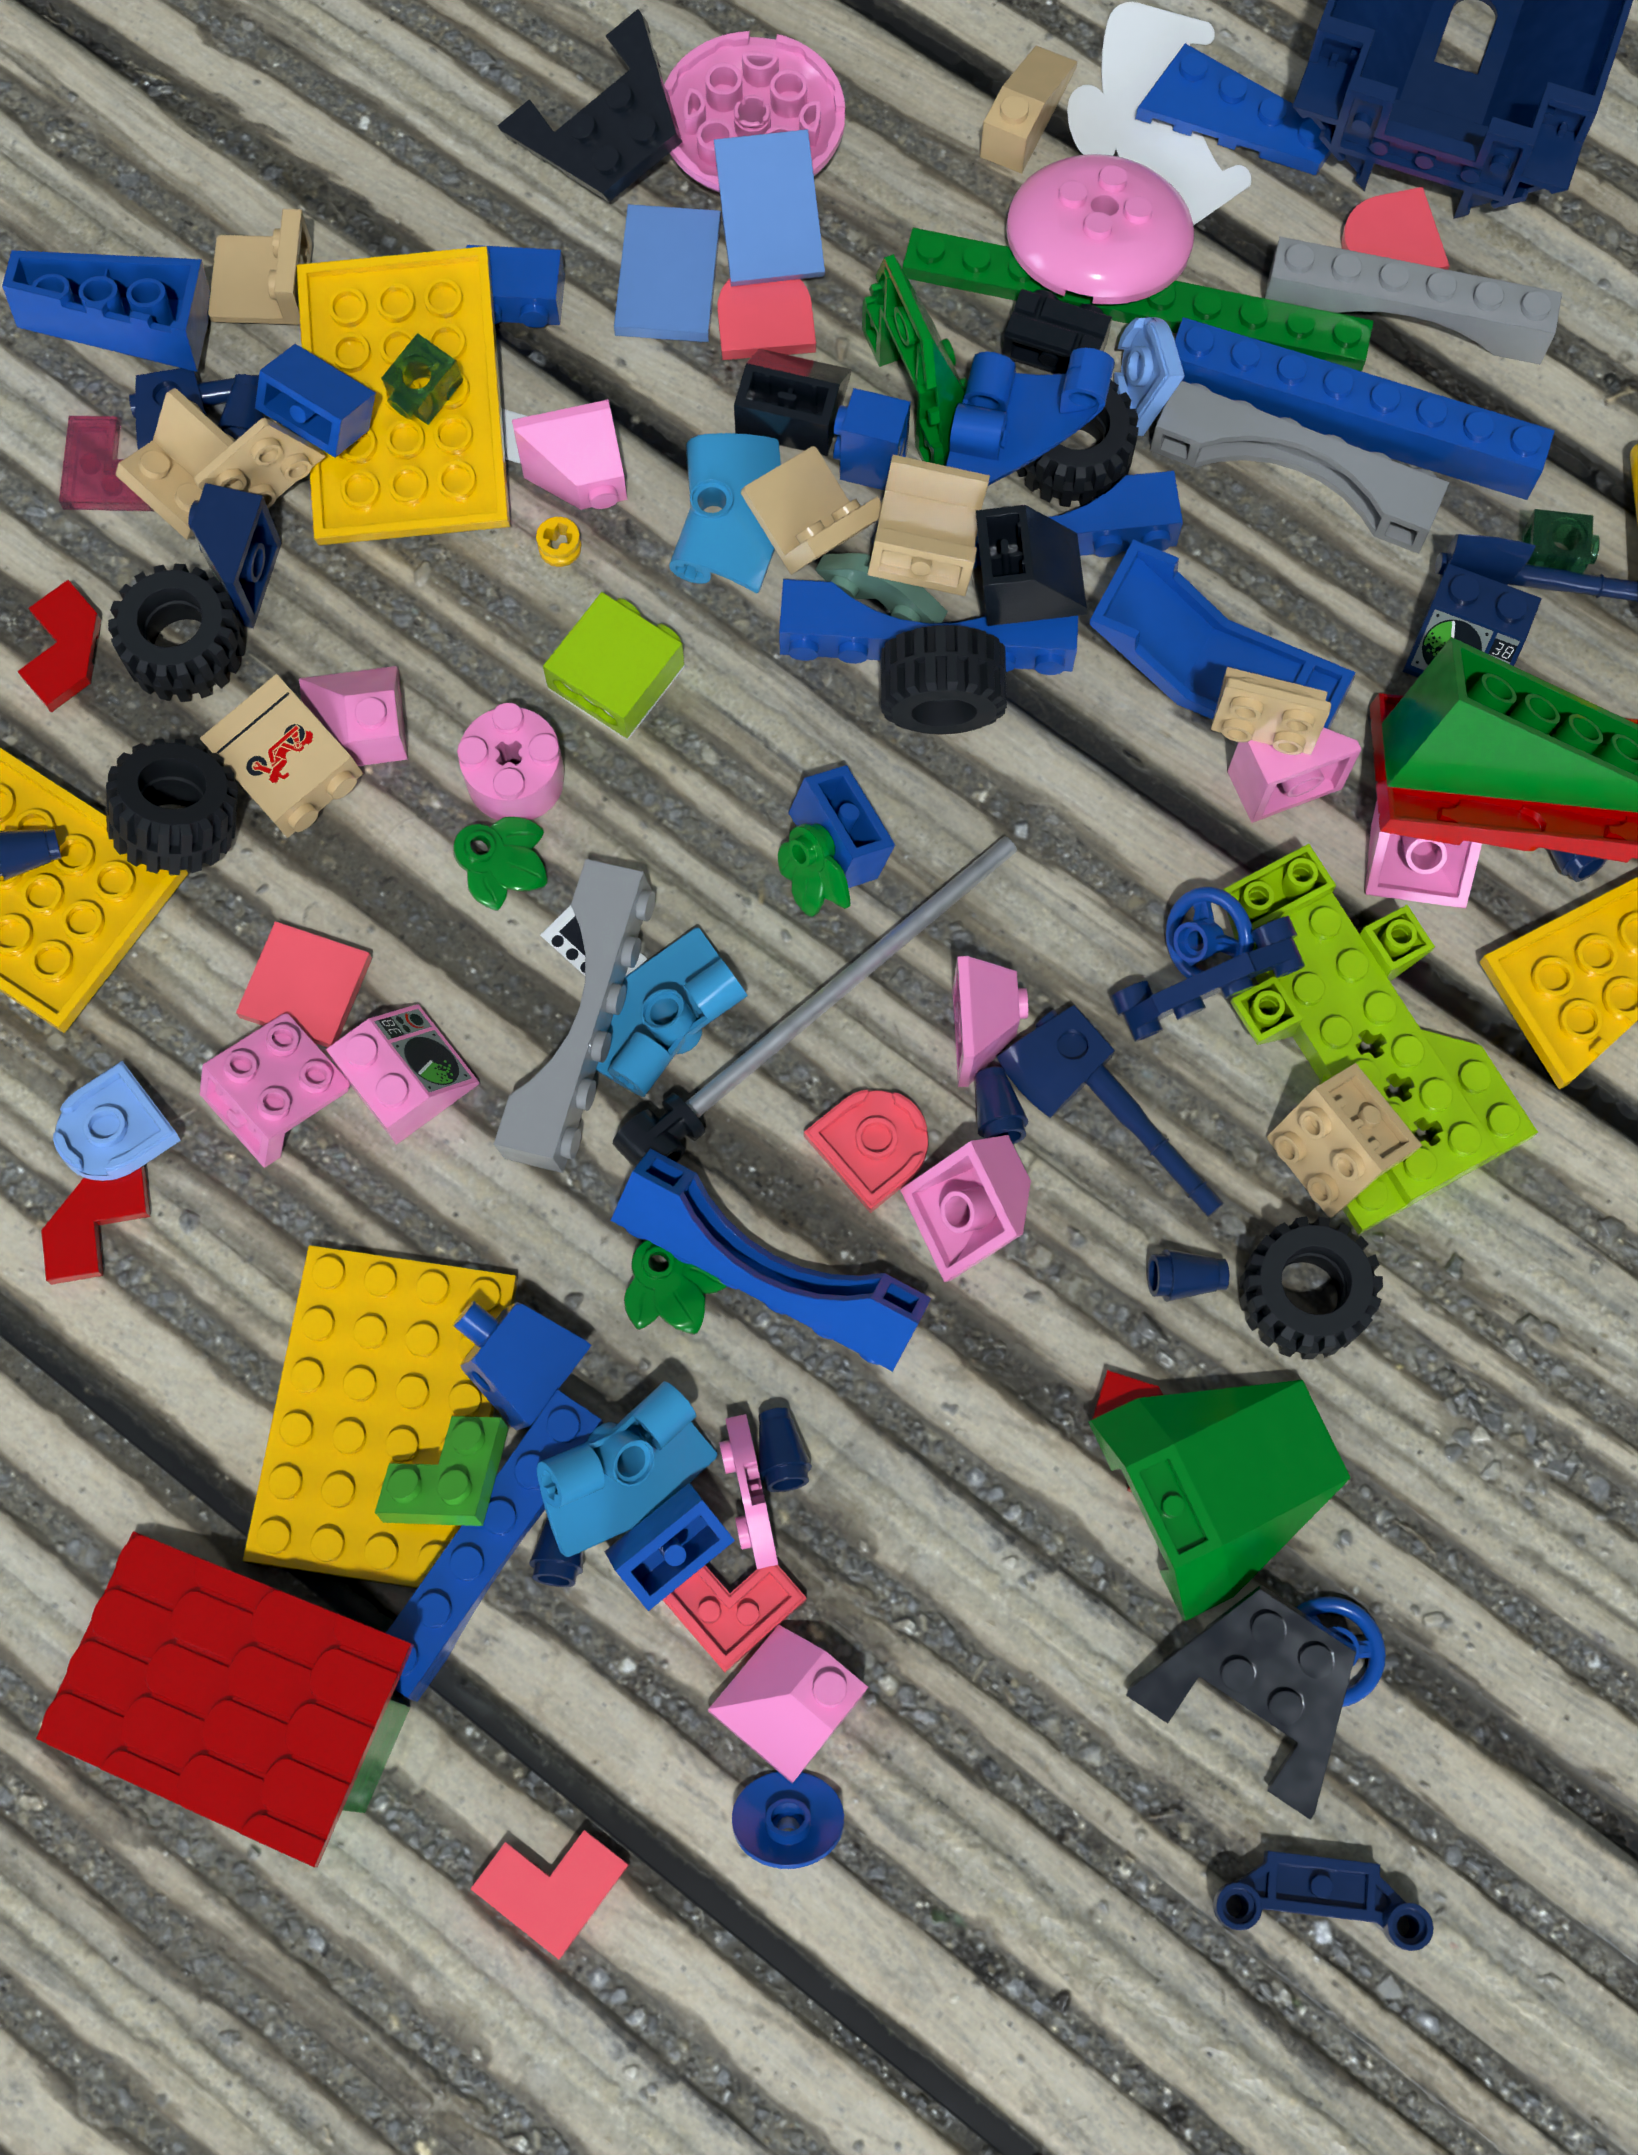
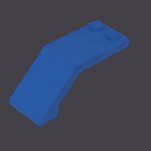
(1189, 643)

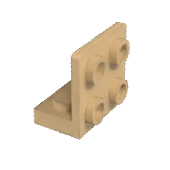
(258, 274)
(262, 461)
(166, 467)
(806, 509)
(1270, 712)
(1342, 1139)

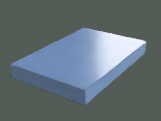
(769, 207)
(667, 273)

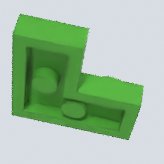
(457, 1487)

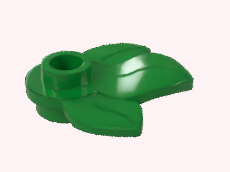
(506, 865)
(813, 871)
(671, 1294)

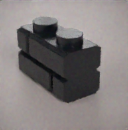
(1048, 330)

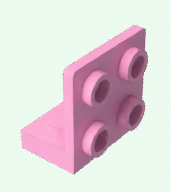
(270, 1085)

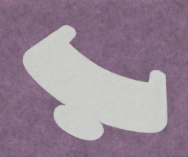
(1135, 53)

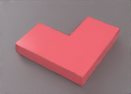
(735, 1621)
(555, 1905)

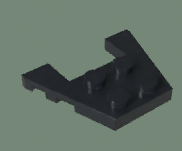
(618, 131)
(1275, 1667)

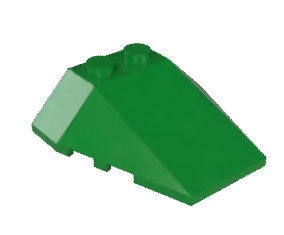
(902, 329)

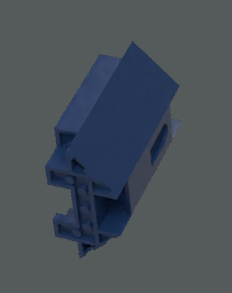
(1483, 133)

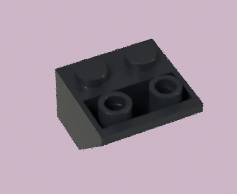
(790, 400)
(1028, 566)

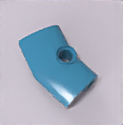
(731, 539)
(666, 1010)
(623, 1471)

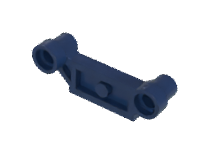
(1274, 952)
(1323, 1889)

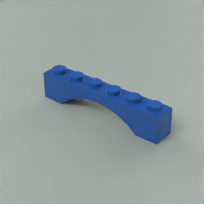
(1135, 508)
(829, 623)
(676, 1213)
(477, 1554)

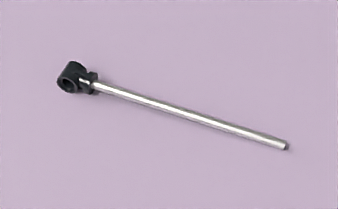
(682, 1117)

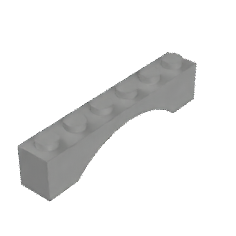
(1497, 314)
(1388, 496)
(545, 1112)

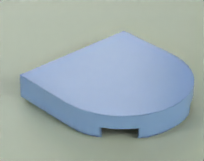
(1148, 368)
(111, 1127)

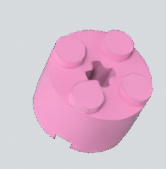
(489, 759)

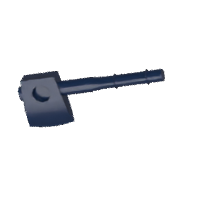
(151, 392)
(1506, 563)
(1068, 1054)

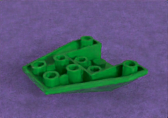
(1222, 1479)

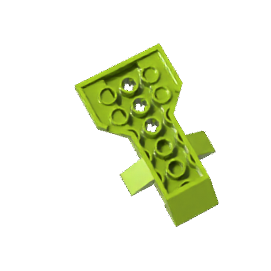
(1349, 999)

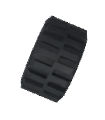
(1091, 471)
(166, 599)
(943, 679)
(166, 836)
(1336, 1255)

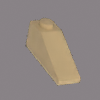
(1025, 108)

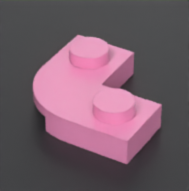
(754, 1526)

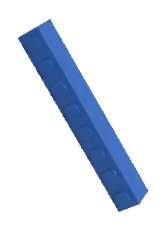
(1368, 409)

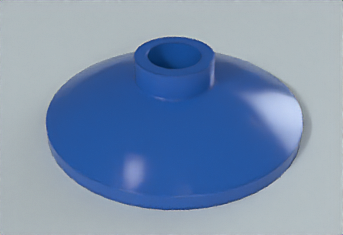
(777, 1804)

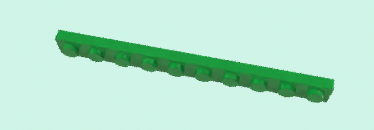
(995, 272)

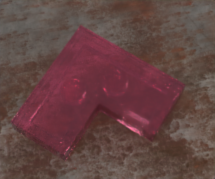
(91, 467)

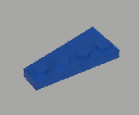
(1221, 103)

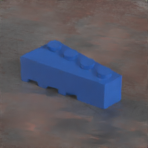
(113, 302)

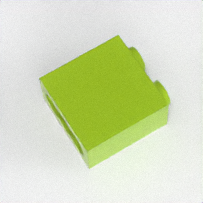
(615, 664)

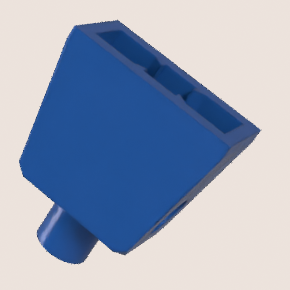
(518, 1359)

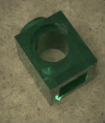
(417, 361)
(1566, 528)

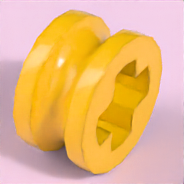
(551, 530)

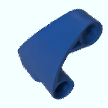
(1020, 416)

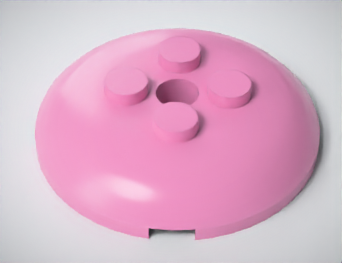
(748, 89)
(1100, 229)

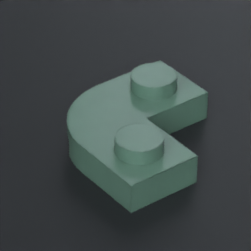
(903, 600)

